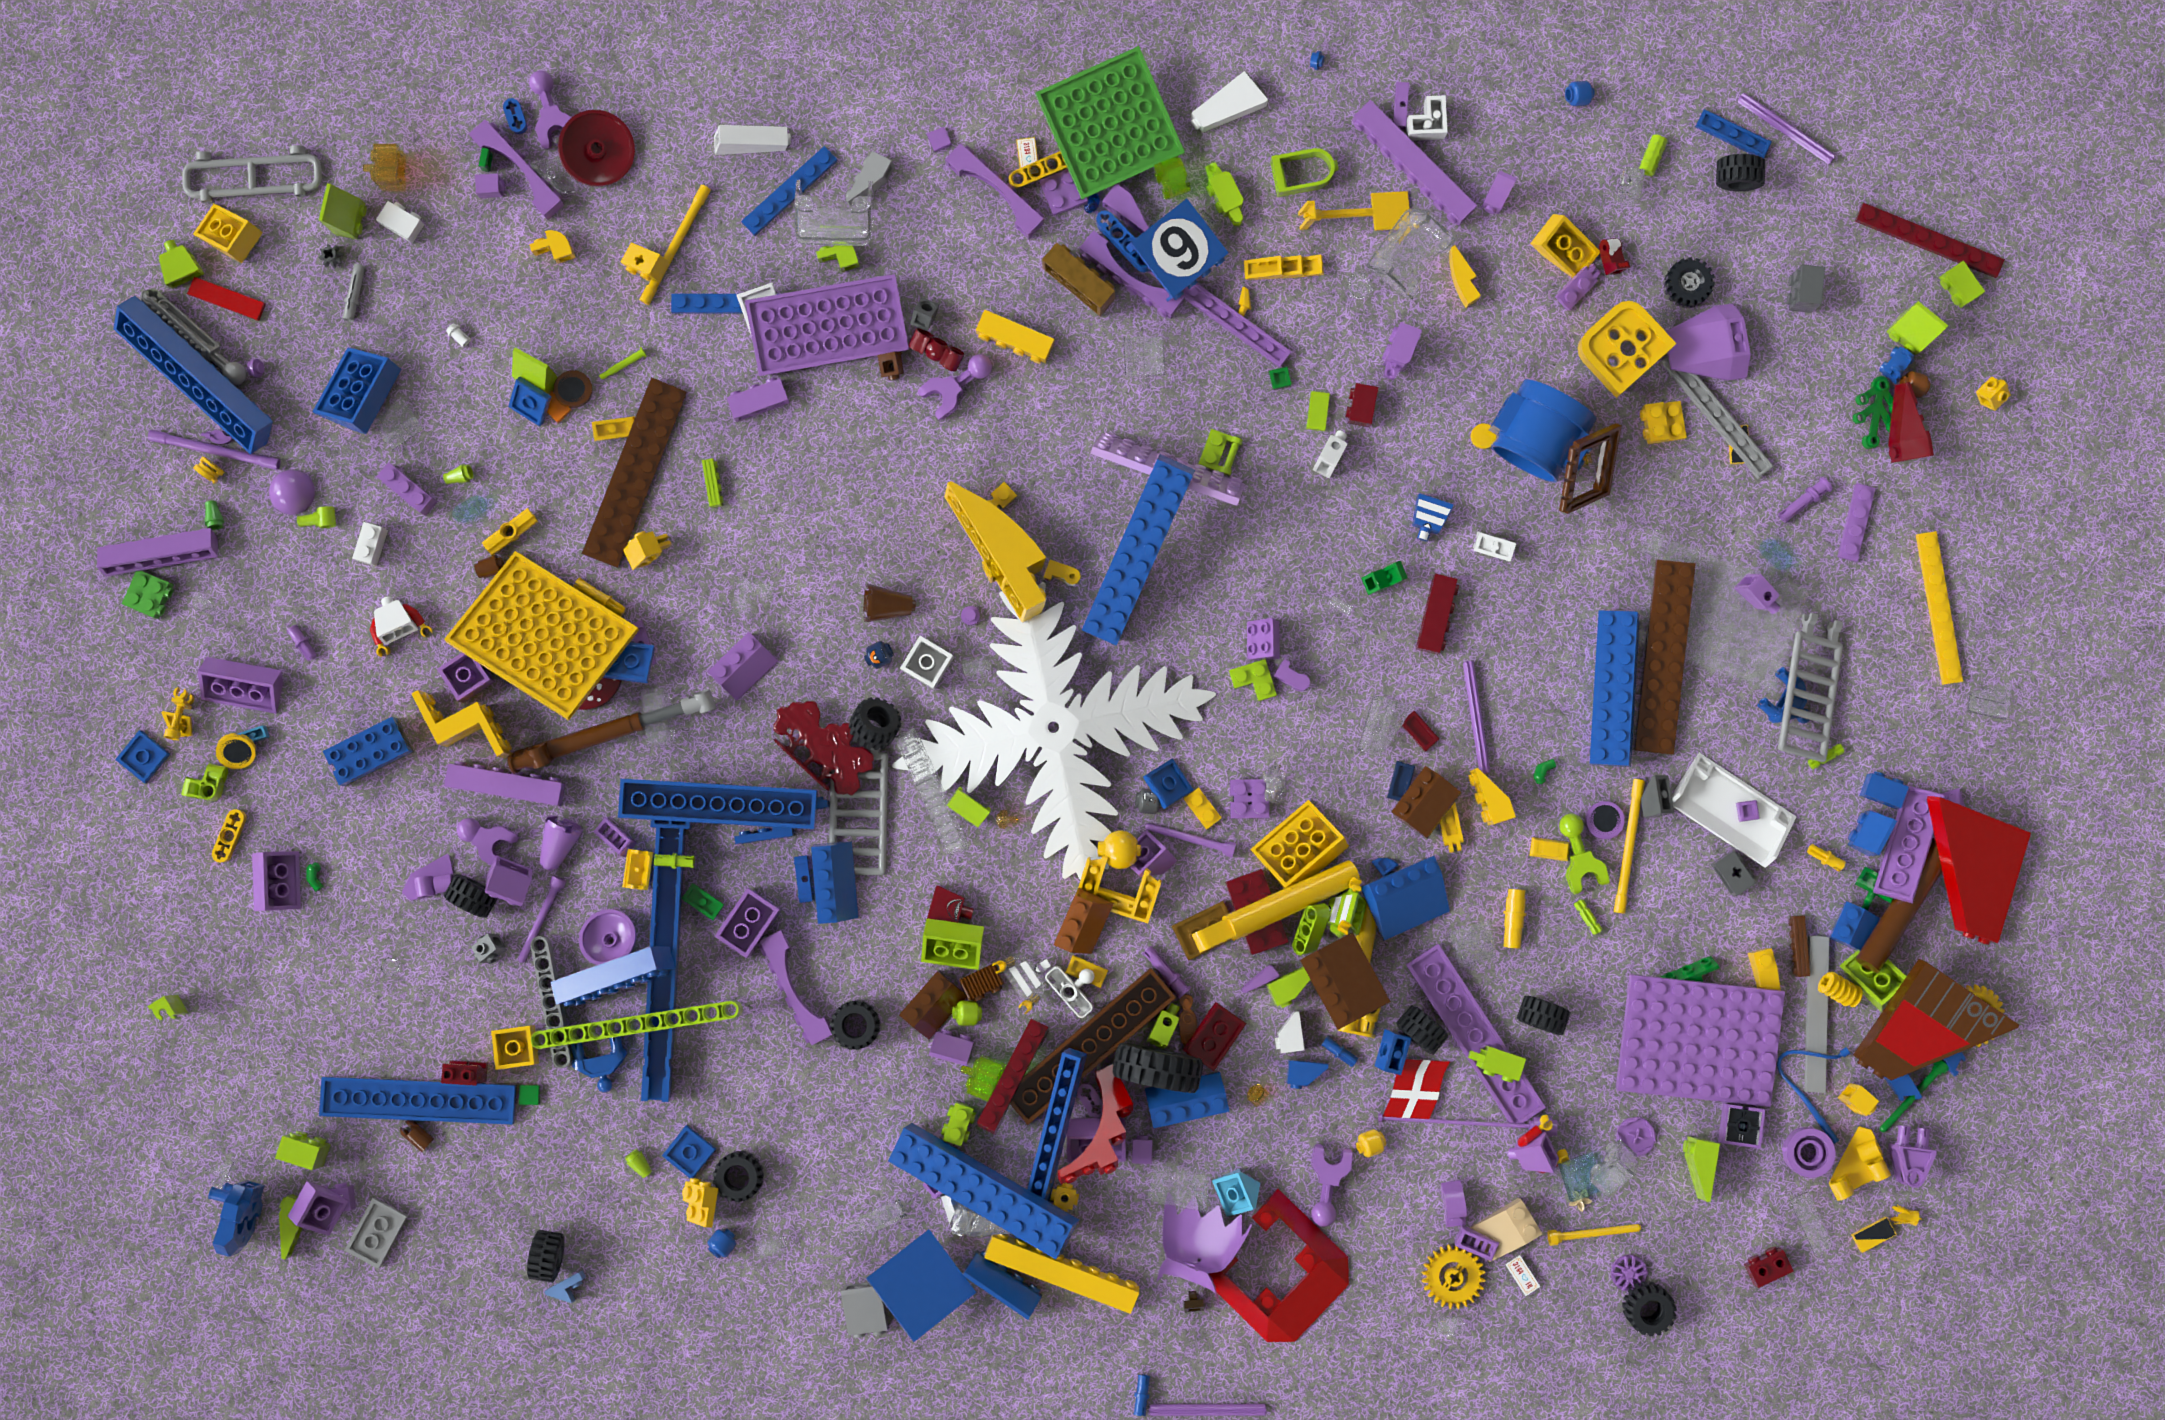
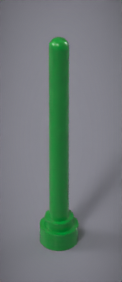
(1938, 1069)

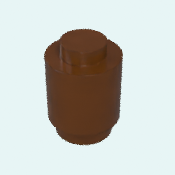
(489, 566)

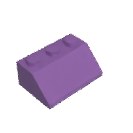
(742, 666)
(276, 881)
(1080, 1135)

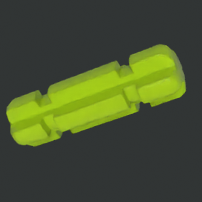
(1831, 754)
(1588, 916)

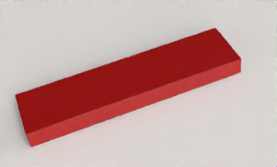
(226, 299)

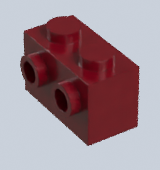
(1362, 405)
(1768, 1266)

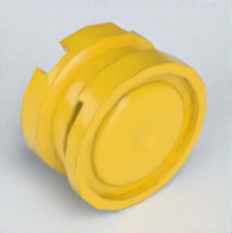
(206, 471)

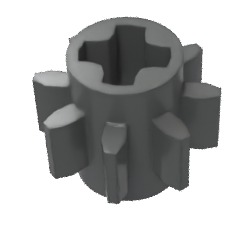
(328, 260)

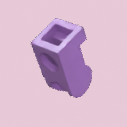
(1291, 678)

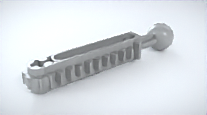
(193, 335)

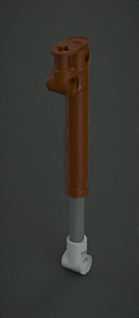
(543, 753)

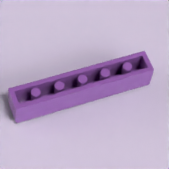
(157, 552)
(504, 784)

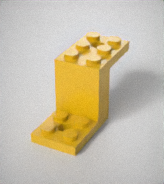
(462, 724)

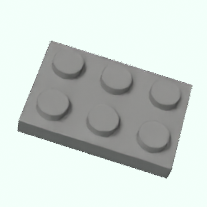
(376, 1232)

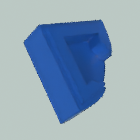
(1384, 865)

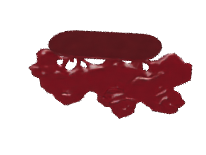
(827, 746)

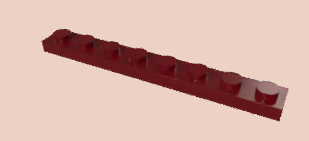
(1929, 240)

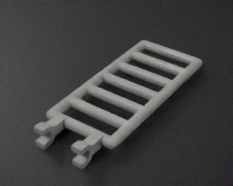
(1831, 642)
(881, 814)

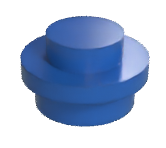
(1317, 60)

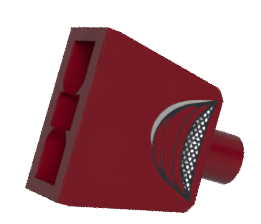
(948, 906)

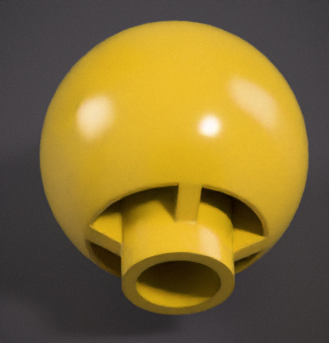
(1120, 849)

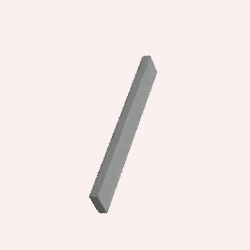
(1721, 420)
(1816, 1015)

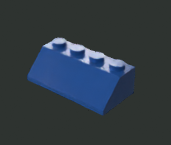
(834, 882)
(1174, 1107)
(1003, 1284)

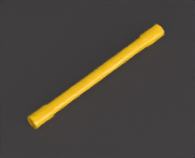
(698, 201)
(1621, 897)

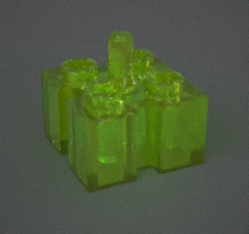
(984, 1077)

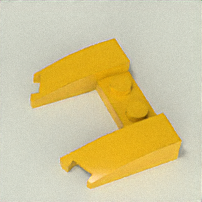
(1135, 908)

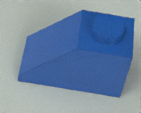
(1303, 1072)

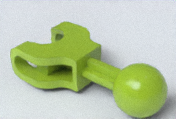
(1582, 861)

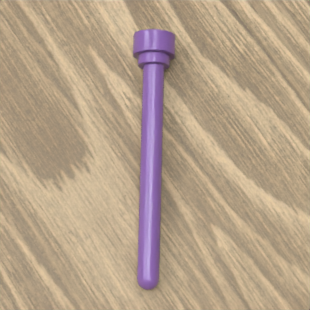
(1226, 848)
(556, 885)

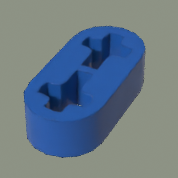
(511, 117)

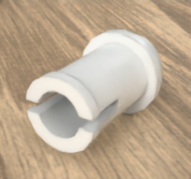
(455, 331)

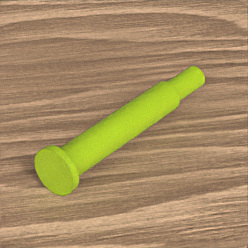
(624, 363)

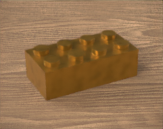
(1078, 279)

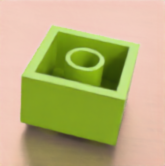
(303, 1150)

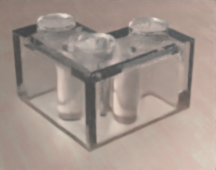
(1615, 1169)

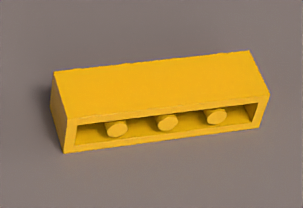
(1014, 336)

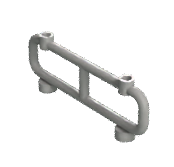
(204, 160)

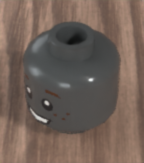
(1147, 802)

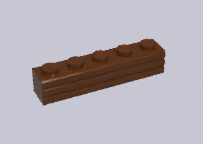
(1799, 946)

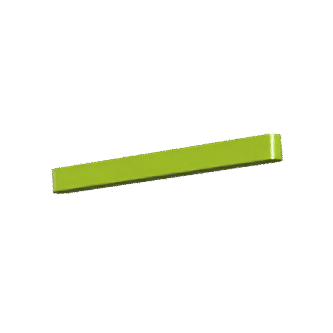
(627, 1027)

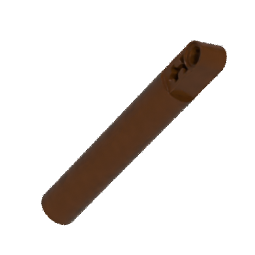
(1898, 917)

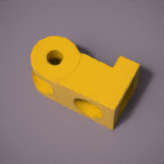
(1063, 572)

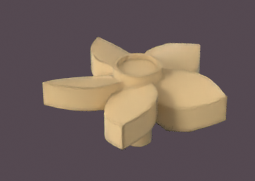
(1580, 1203)

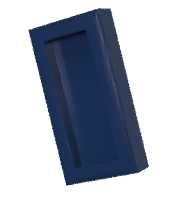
(1400, 780)

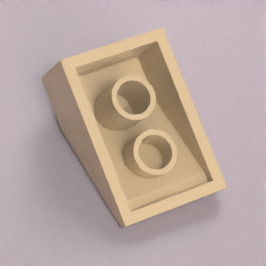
(1509, 1226)

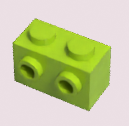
(956, 1129)

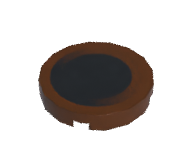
(573, 389)

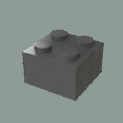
(1806, 288)

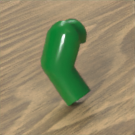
(311, 876)

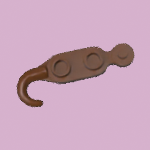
(1187, 1019)

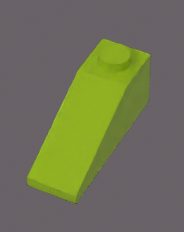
(288, 1230)

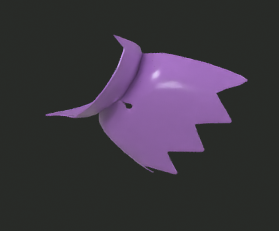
(1192, 1237)

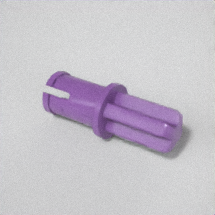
(301, 642)

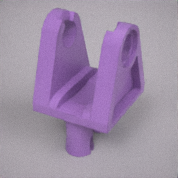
(1911, 1159)

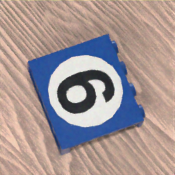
(1179, 249)

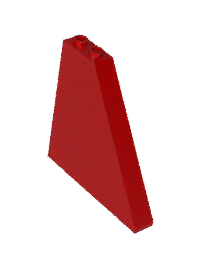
(1978, 866)

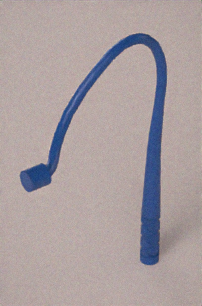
(1819, 1118)

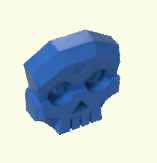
(237, 1216)

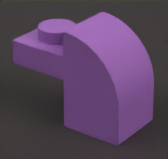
(1454, 1203)

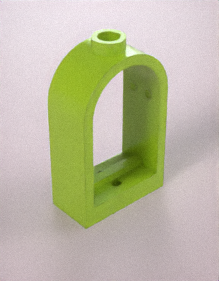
(1279, 176)

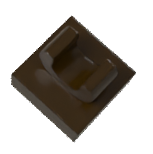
(1193, 1303)

